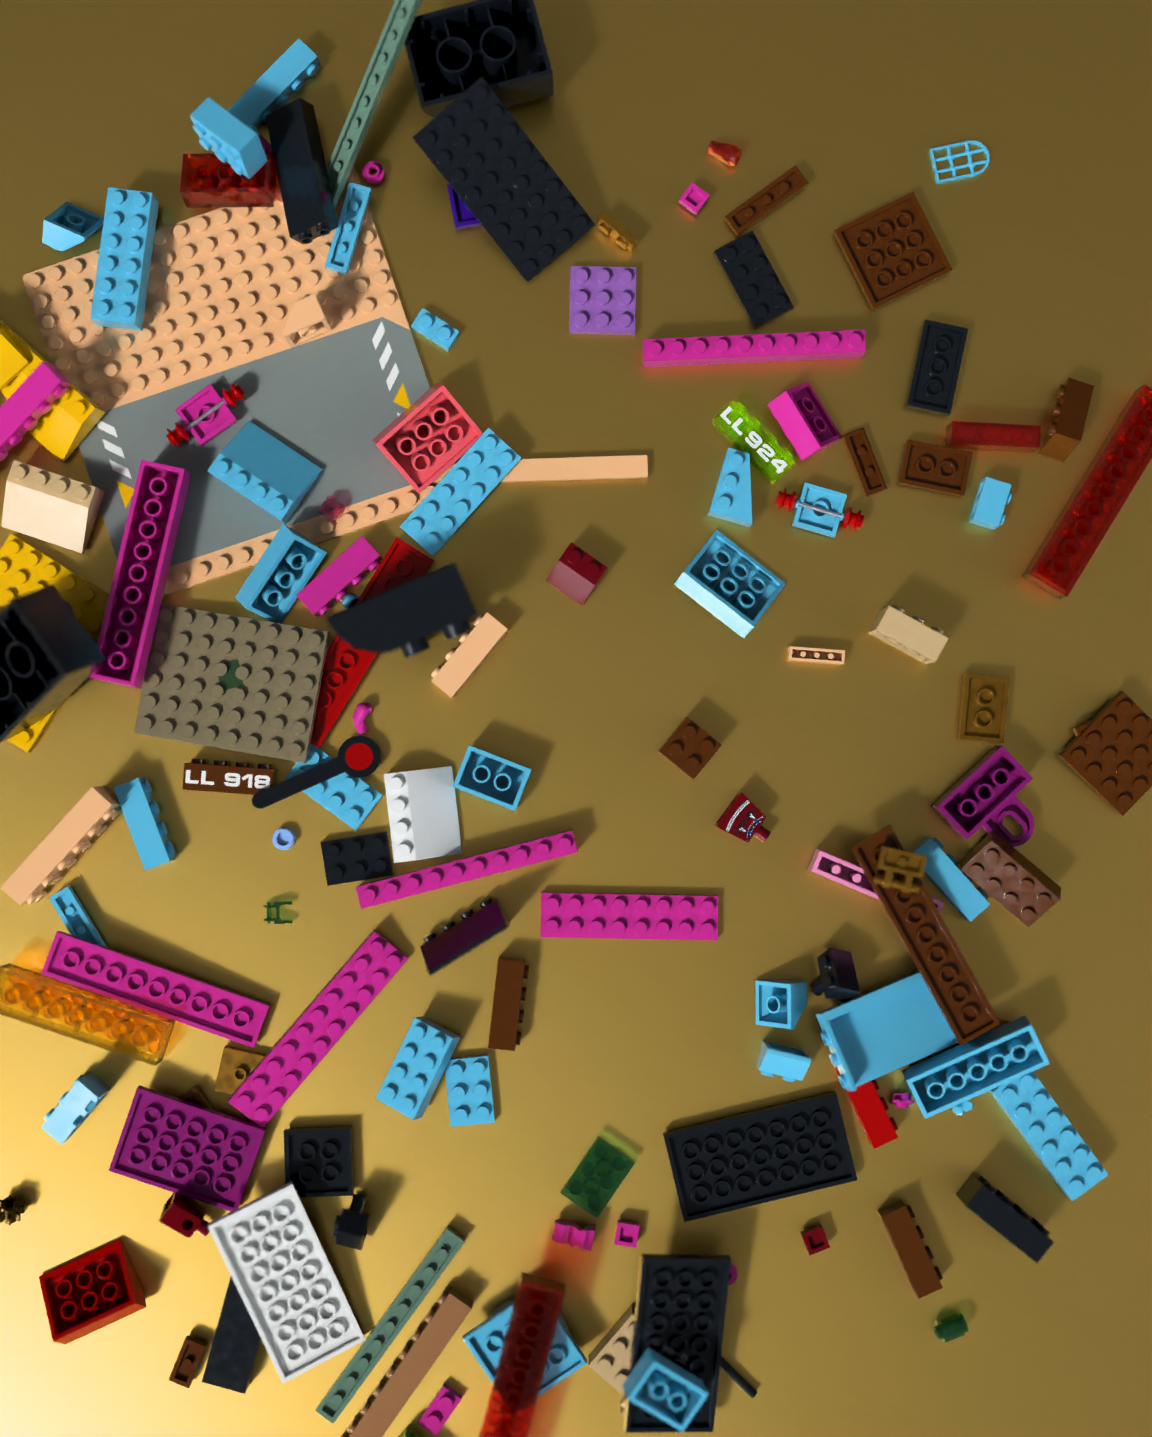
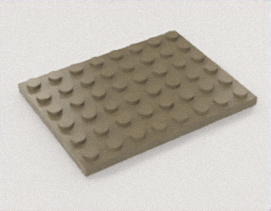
(264, 716)

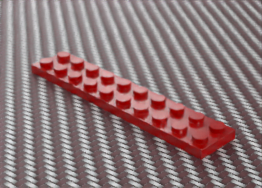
(348, 665)

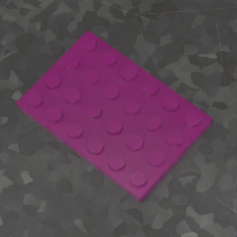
(187, 1149)

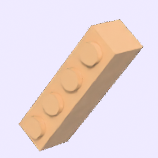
(469, 655)

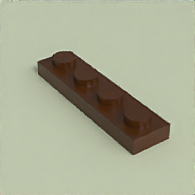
(766, 200)

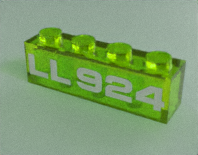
(750, 438)

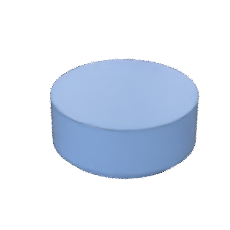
(283, 838)

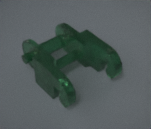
(277, 904)

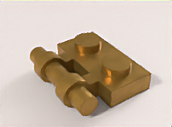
(900, 862)

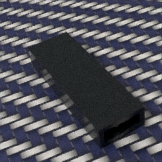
(301, 171)
(233, 1346)

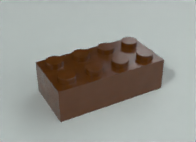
(1011, 878)

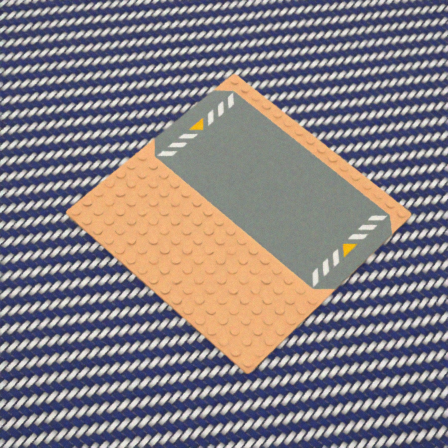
(218, 319)

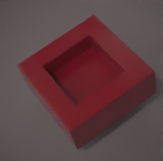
(815, 1239)

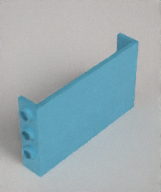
(884, 1030)

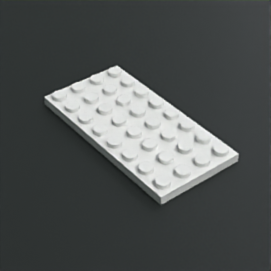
(286, 1282)

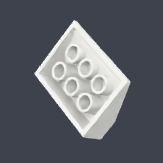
(423, 814)

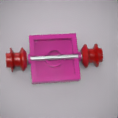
(206, 415)

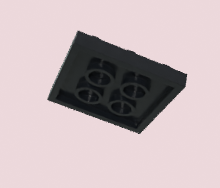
(319, 1161)

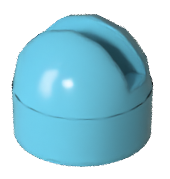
(350, 600)

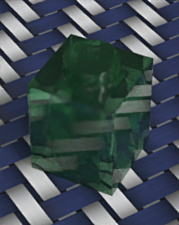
(230, 680)

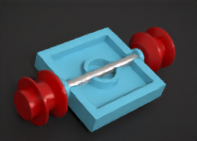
(819, 510)

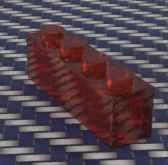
(993, 436)

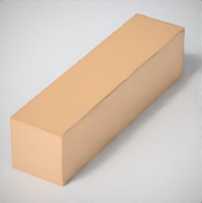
(816, 655)

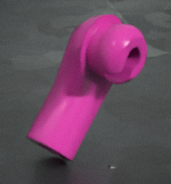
(359, 717)

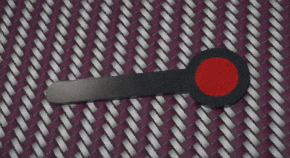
(356, 757)

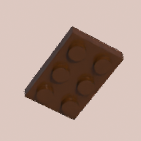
(935, 468)

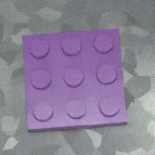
(602, 300)

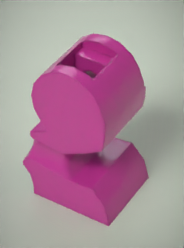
(569, 1233)

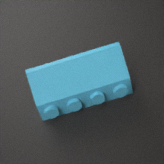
(280, 574)

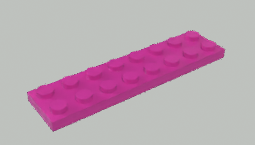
(629, 916)

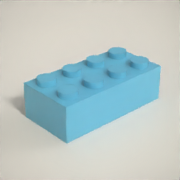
(418, 1067)

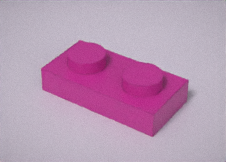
(439, 1409)

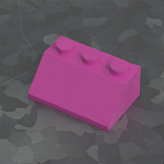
(804, 420)

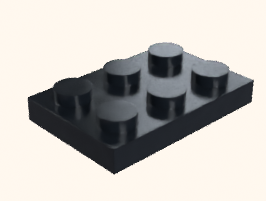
(357, 858)

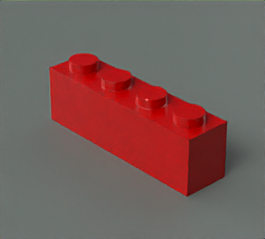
(872, 1113)

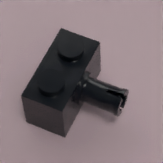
(837, 976)
(352, 1224)

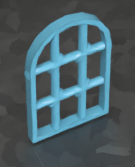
(954, 168)

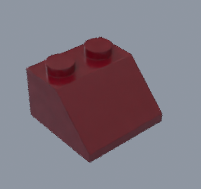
(576, 574)

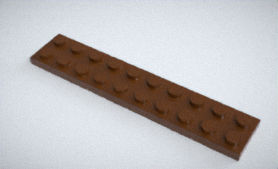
(929, 945)

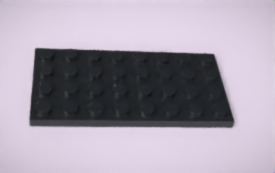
(503, 179)
(760, 1156)
(682, 1319)

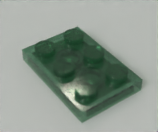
(597, 1177)

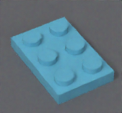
(469, 1090)

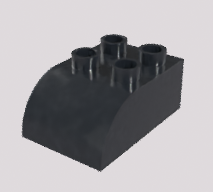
(474, 41)
(408, 615)
(41, 658)

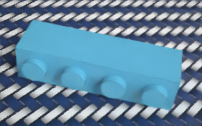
(144, 823)
(950, 881)

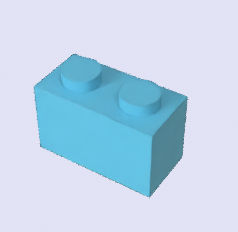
(990, 503)

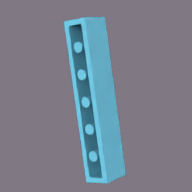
(276, 85)

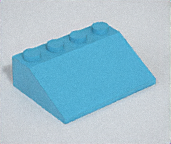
(265, 471)
(730, 584)

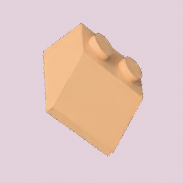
(305, 321)

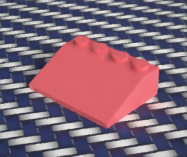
(428, 437)

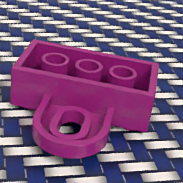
(986, 797)

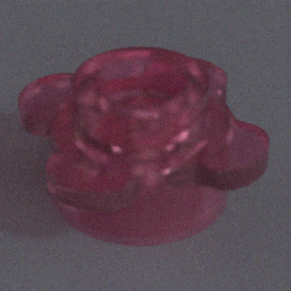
(337, 508)

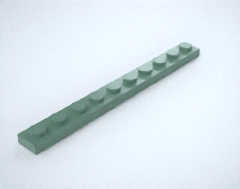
(370, 94)
(390, 1324)

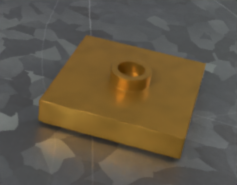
(234, 1068)

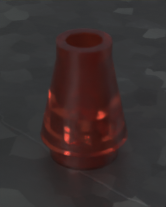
(726, 153)

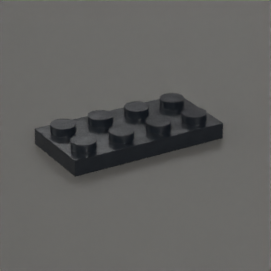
(753, 280)
(936, 367)

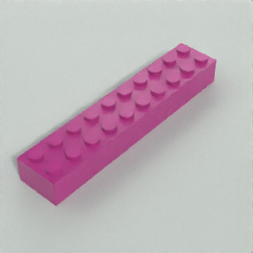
(141, 573)

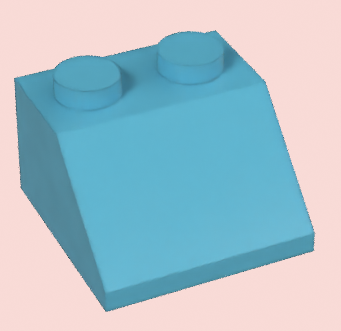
(783, 1061)

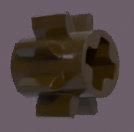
(10, 1210)

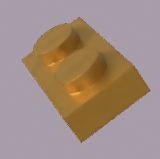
(611, 226)

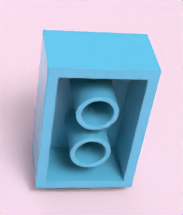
(228, 138)
(492, 777)
(665, 1389)

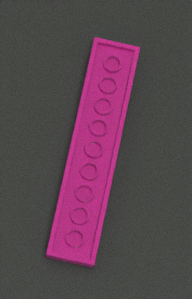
(155, 989)
(317, 1029)

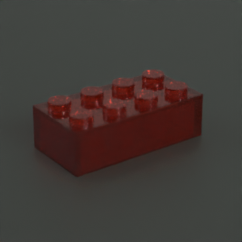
(214, 184)

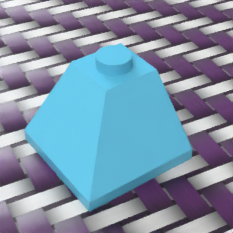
(69, 226)
(780, 1002)

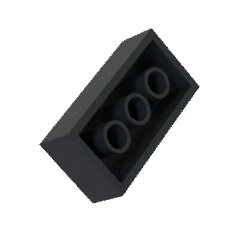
(1005, 1217)

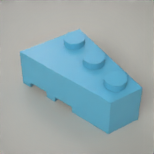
(733, 489)

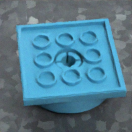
(487, 1339)

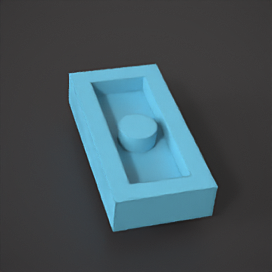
(435, 329)

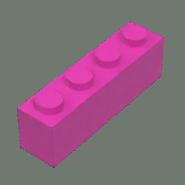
(339, 577)

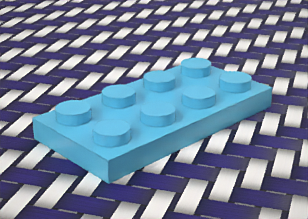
(342, 795)

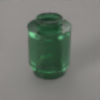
(950, 1327)

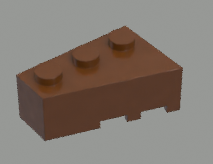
(1067, 419)

